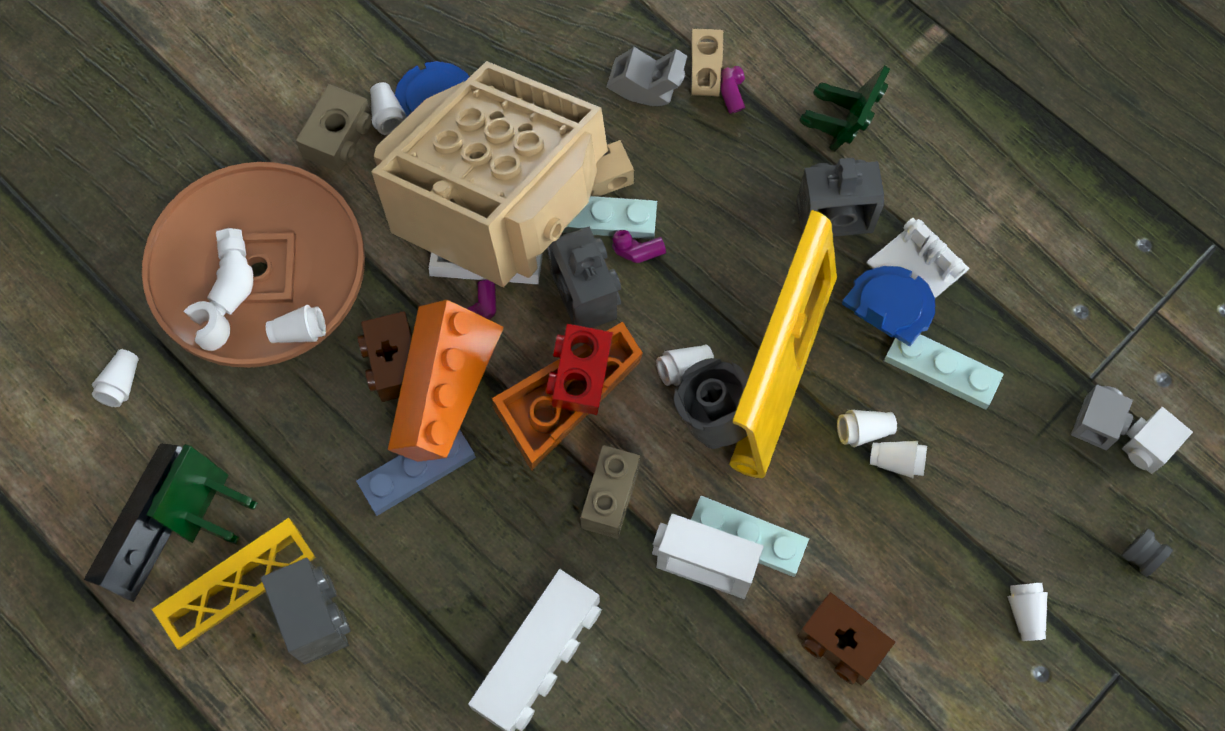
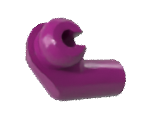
(728, 86)
(633, 250)
(486, 300)

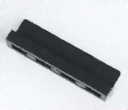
(135, 537)

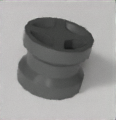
(1147, 552)

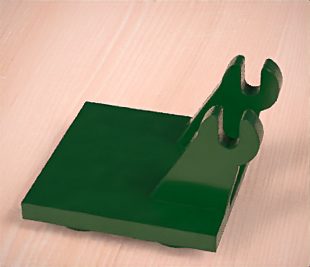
(857, 103)
(188, 495)

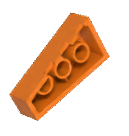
(440, 378)
(529, 410)

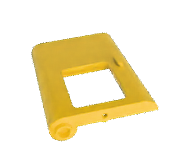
(785, 348)

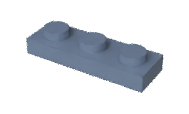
(405, 476)

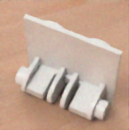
(924, 255)

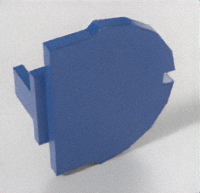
(421, 84)
(893, 302)

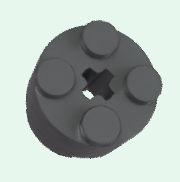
(710, 400)

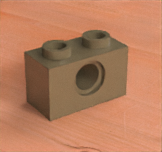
(334, 110)
(610, 492)

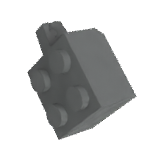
(845, 193)
(584, 279)

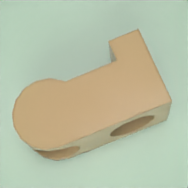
(706, 62)
(613, 170)

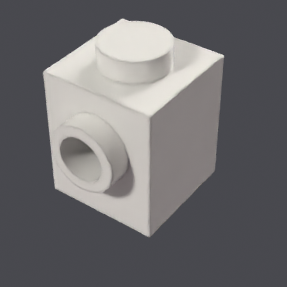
(1155, 440)

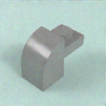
(646, 79)

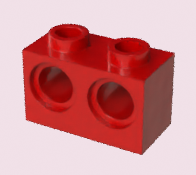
(587, 370)

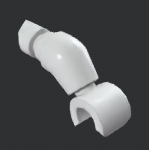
(229, 291)

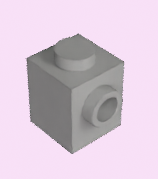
(1103, 417)

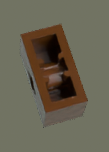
(384, 337)
(864, 649)

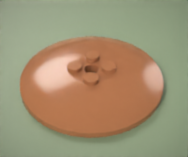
(286, 222)

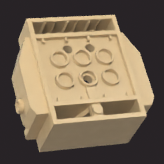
(490, 171)

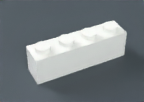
(535, 653)

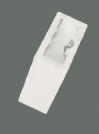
(706, 555)

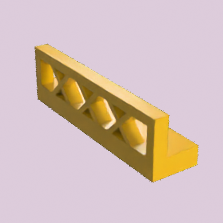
(223, 576)

